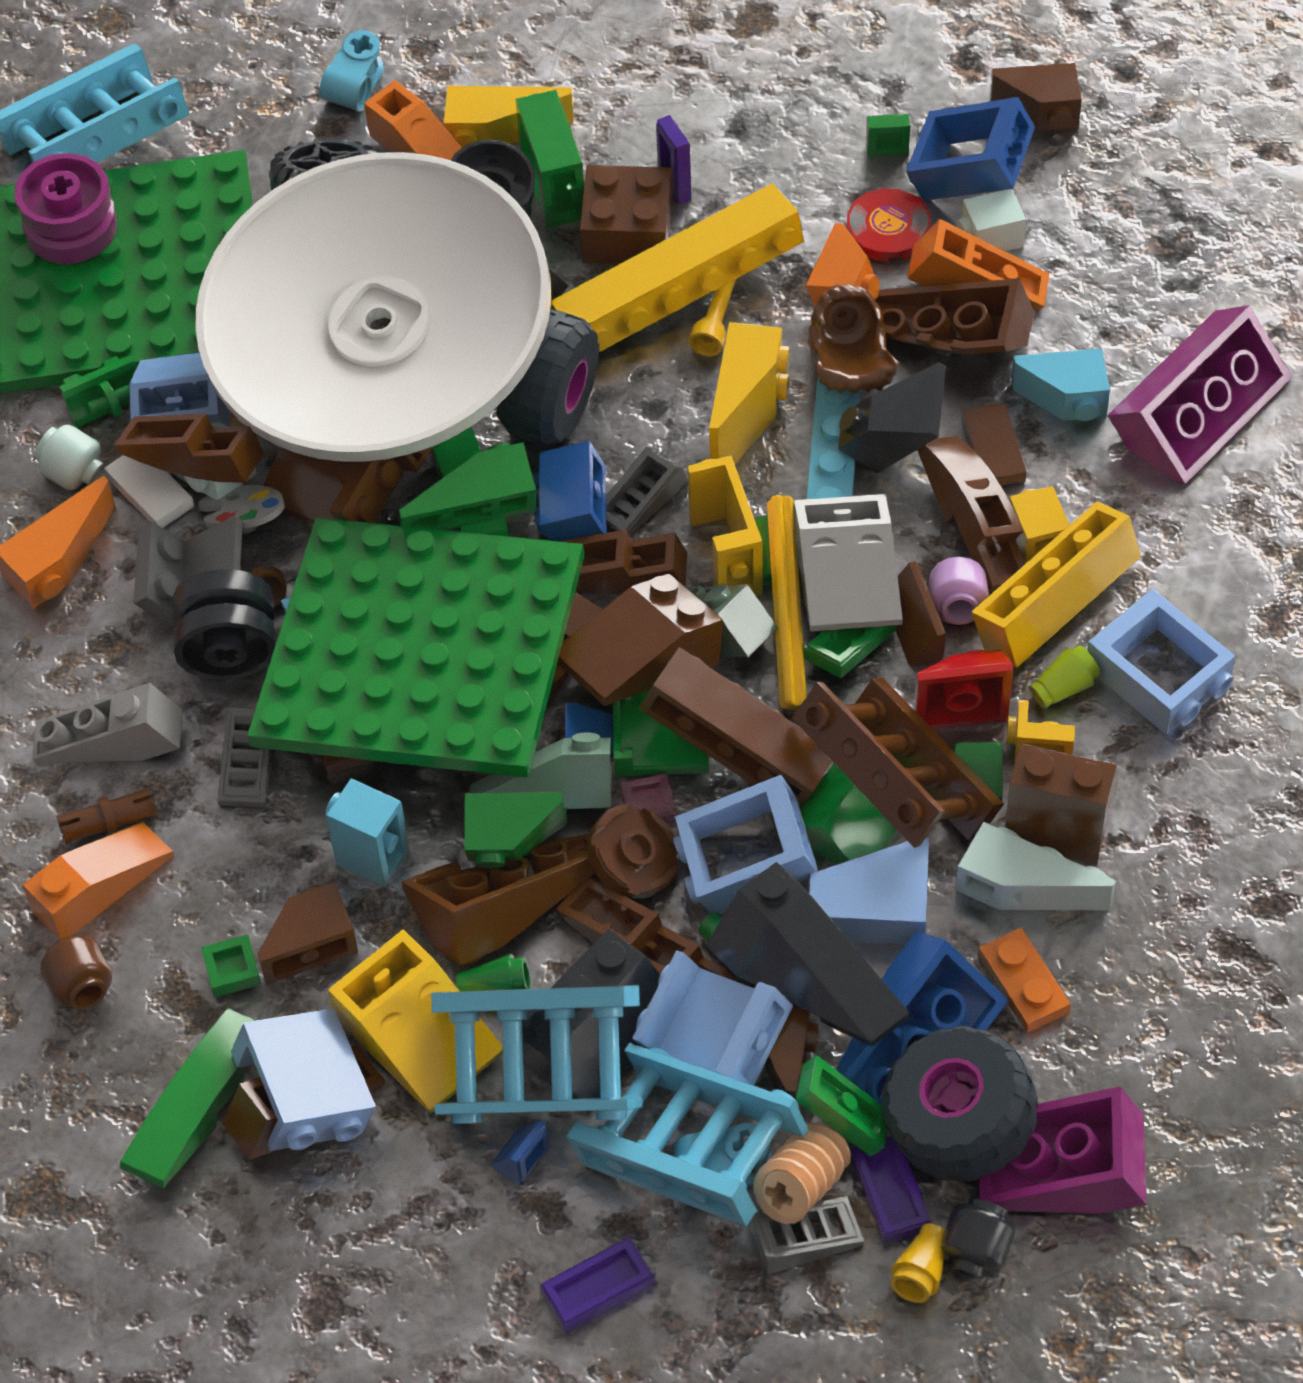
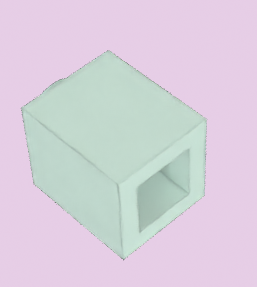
(995, 219)

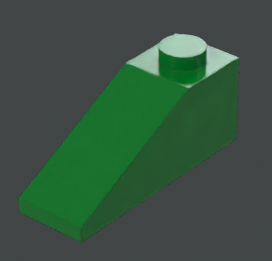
(481, 489)

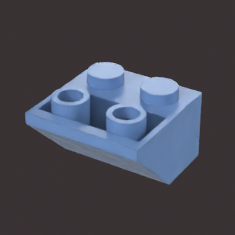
(174, 388)

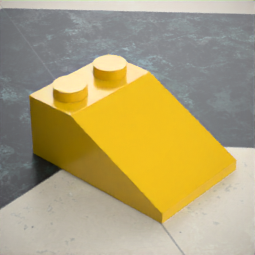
(747, 388)

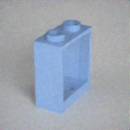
(1130, 630)
(766, 797)

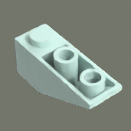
(1023, 876)

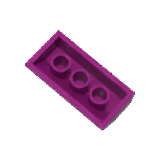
(1201, 394)

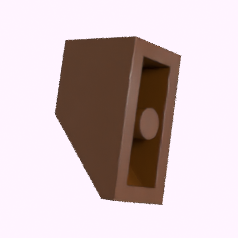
(1046, 92)
(307, 934)

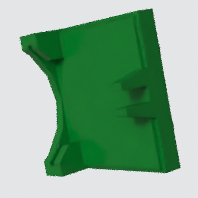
(648, 747)

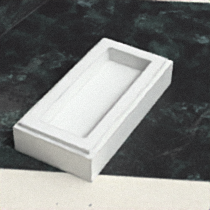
(149, 490)

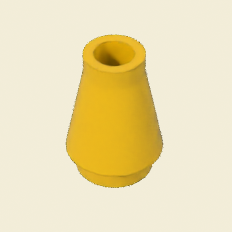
(920, 1267)

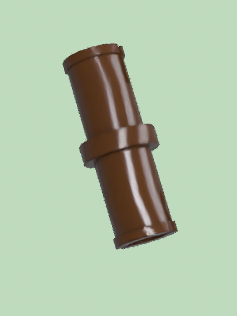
(106, 815)

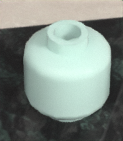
(69, 457)

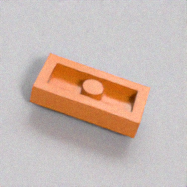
(1024, 980)

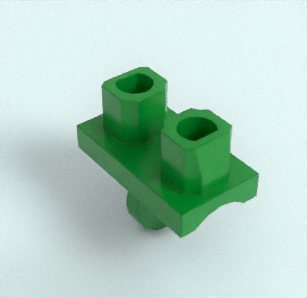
(100, 391)

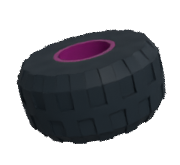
(556, 385)
(960, 1103)

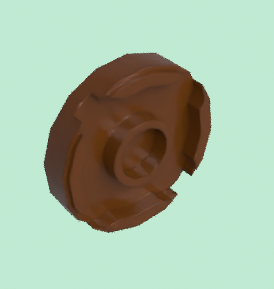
(633, 851)

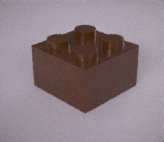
(624, 211)

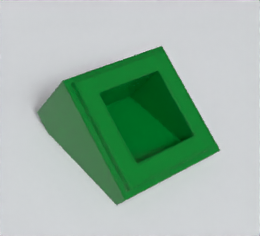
(984, 761)

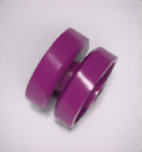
(66, 208)

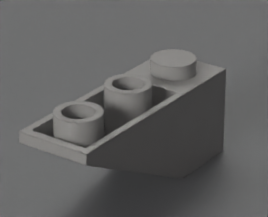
(111, 729)

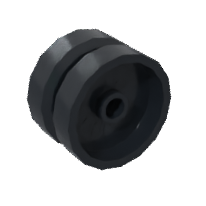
(223, 624)

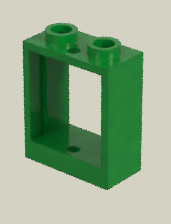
(554, 157)

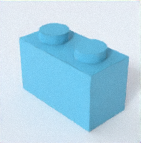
(367, 832)

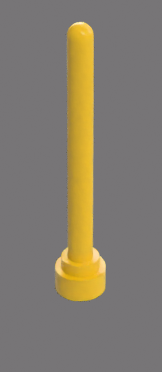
(709, 333)

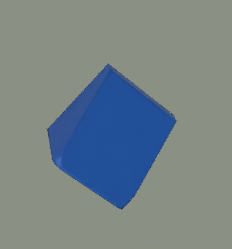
(586, 719)
(522, 1151)

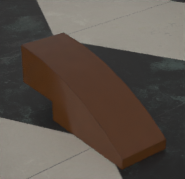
(192, 447)
(617, 562)

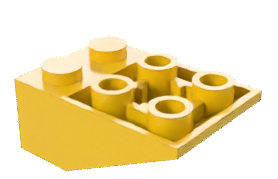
(391, 1015)

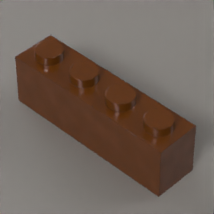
(734, 726)

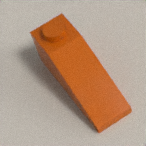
(955, 256)
(51, 550)
(93, 878)

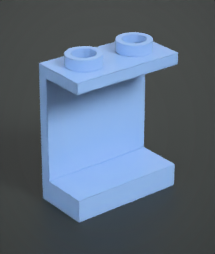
(712, 1020)
(307, 1078)

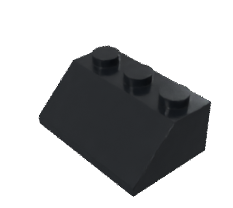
(605, 964)

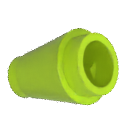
(1066, 676)

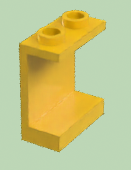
(718, 495)

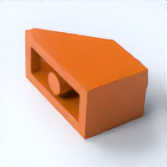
(842, 263)

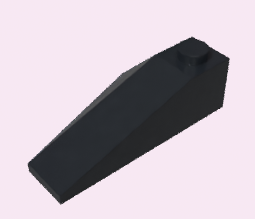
(789, 942)

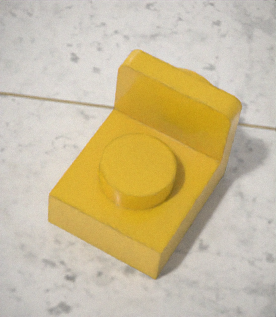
(1043, 735)

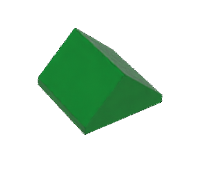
(843, 820)

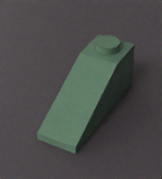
(573, 766)

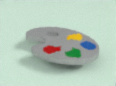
(250, 503)

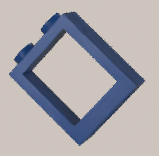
(993, 170)

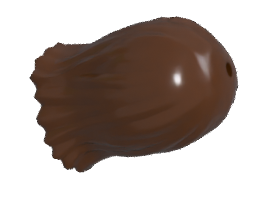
(850, 345)

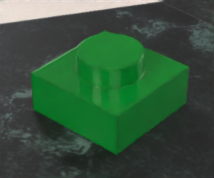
(888, 135)
(231, 965)

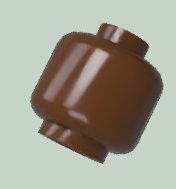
(76, 972)

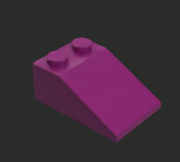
(1078, 1159)

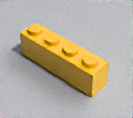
(1057, 583)

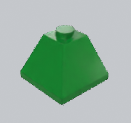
(509, 824)

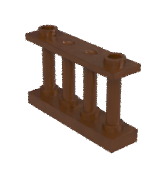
(897, 761)

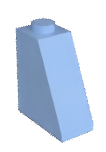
(877, 895)

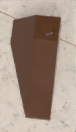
(960, 316)
(485, 908)

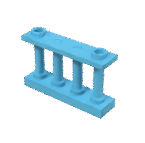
(84, 94)
(559, 1007)
(685, 1177)

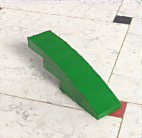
(188, 1105)

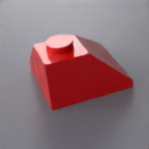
(965, 690)

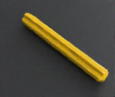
(786, 602)

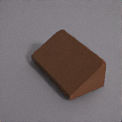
(921, 627)

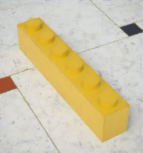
(685, 266)

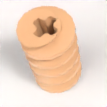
(801, 1173)

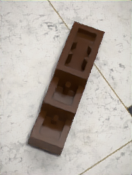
(596, 908)

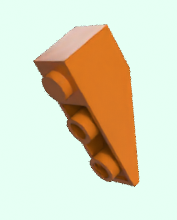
(406, 124)

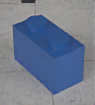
(571, 492)

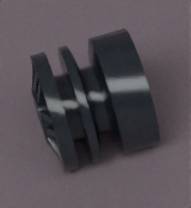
(502, 165)

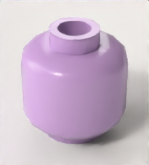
(957, 589)

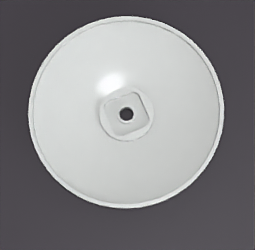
(360, 243)

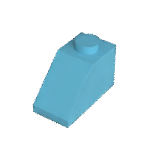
(1064, 383)

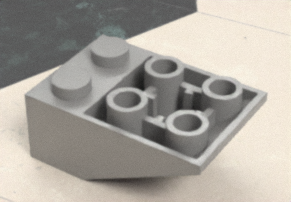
(847, 562)

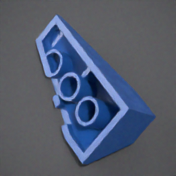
(939, 994)

